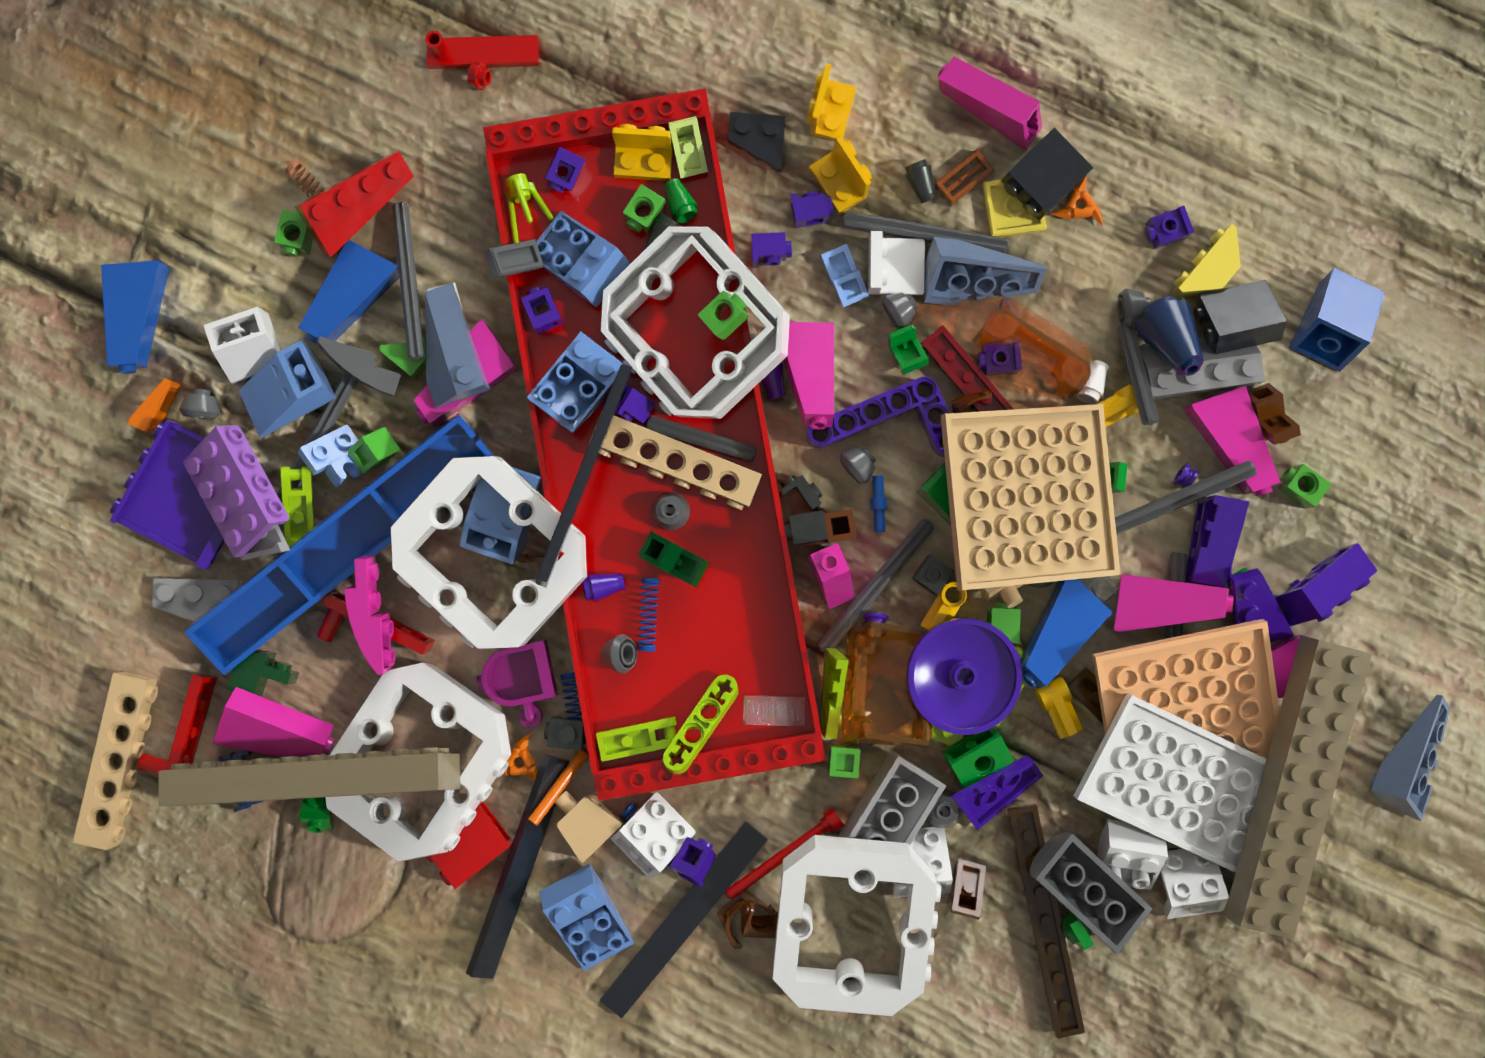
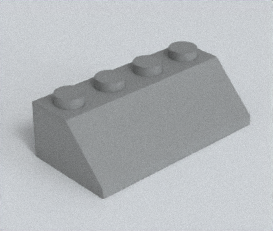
(1217, 372)
(894, 803)

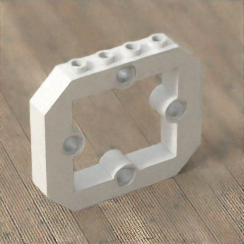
(634, 287)
(424, 518)
(490, 761)
(869, 991)

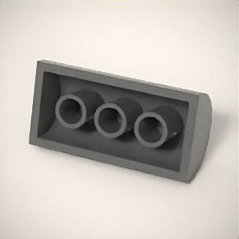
(1089, 890)

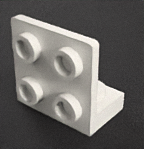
(895, 265)
(653, 835)
(932, 847)
(1192, 885)

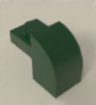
(673, 559)
(257, 669)

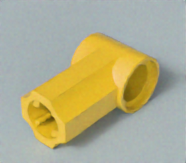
(1119, 405)
(941, 609)
(1056, 700)

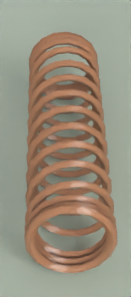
(298, 166)

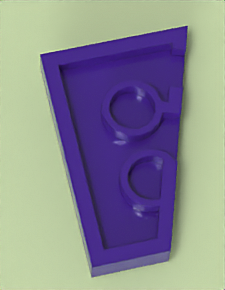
(1255, 601)
(993, 793)

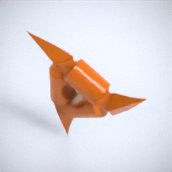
(1072, 211)
(529, 765)

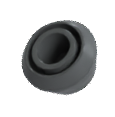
(1131, 305)
(900, 309)
(200, 405)
(858, 464)
(680, 511)
(619, 654)
(948, 817)

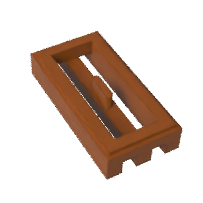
(945, 192)

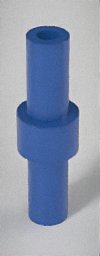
(878, 503)

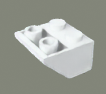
(243, 343)
(1132, 853)

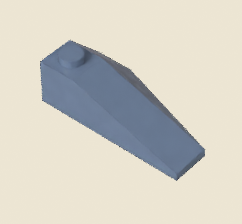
(968, 271)
(451, 355)
(1406, 769)

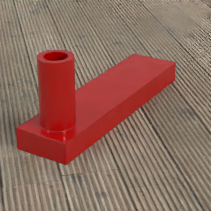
(492, 50)
(337, 610)
(188, 729)

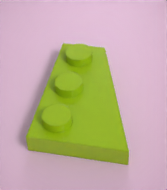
(832, 692)

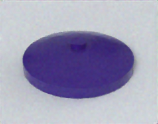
(964, 676)

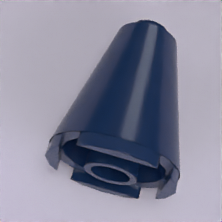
(1172, 334)

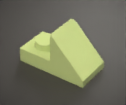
(688, 147)

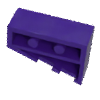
(1215, 540)
(1327, 586)

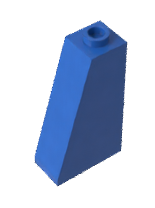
(348, 292)
(131, 311)
(1063, 629)

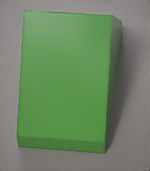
(399, 356)

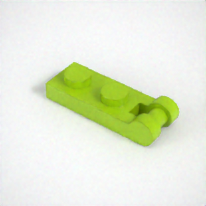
(297, 503)
(635, 739)

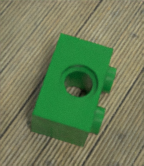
(964, 754)

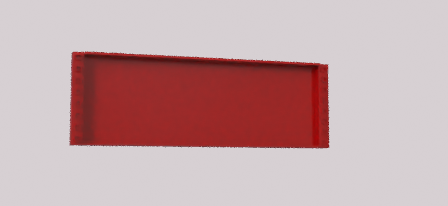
(746, 606)

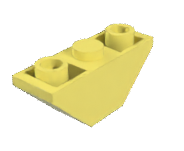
(1211, 267)

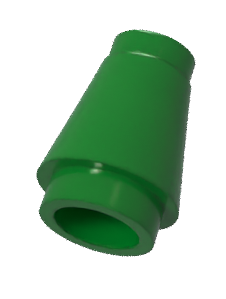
(681, 203)

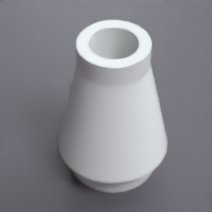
(1094, 387)

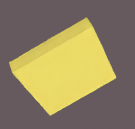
(1006, 213)

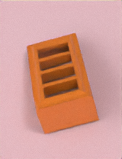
(155, 407)

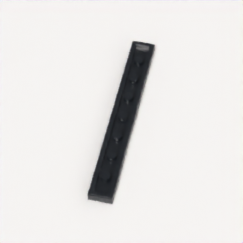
(583, 476)
(514, 875)
(683, 920)

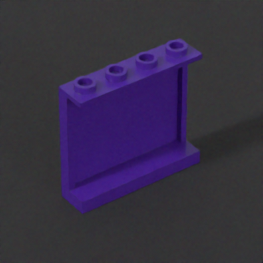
(164, 500)

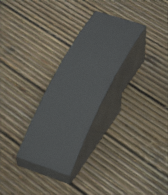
(360, 366)

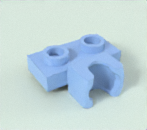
(331, 455)

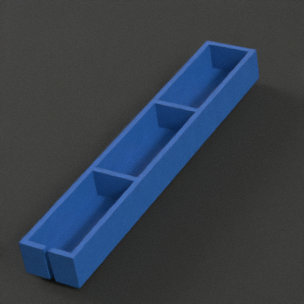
(327, 551)

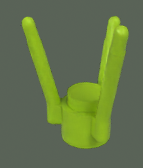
(519, 191)

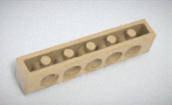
(746, 479)
(90, 827)

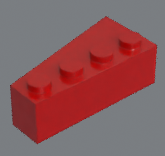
(349, 204)

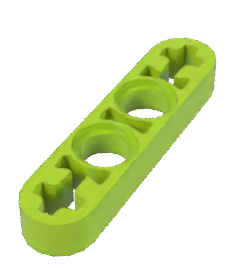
(705, 726)

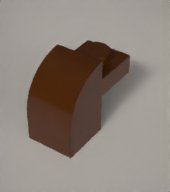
(1271, 415)
(839, 527)

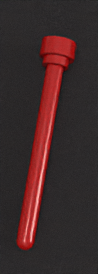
(829, 822)

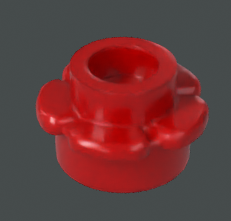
(479, 76)

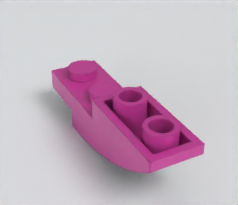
(369, 626)

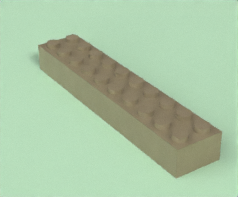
(310, 777)
(1297, 787)

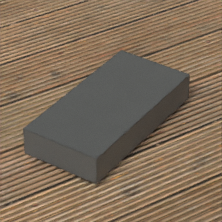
(514, 259)

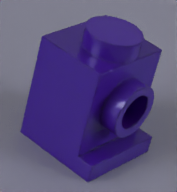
(573, 165)
(810, 209)
(1179, 224)
(770, 248)
(541, 297)
(991, 367)
(634, 405)
(689, 852)

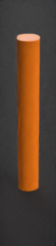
(558, 787)

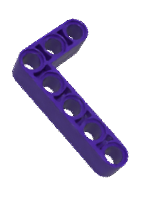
(888, 412)

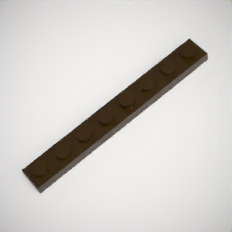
(1046, 926)

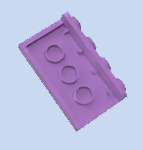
(234, 488)

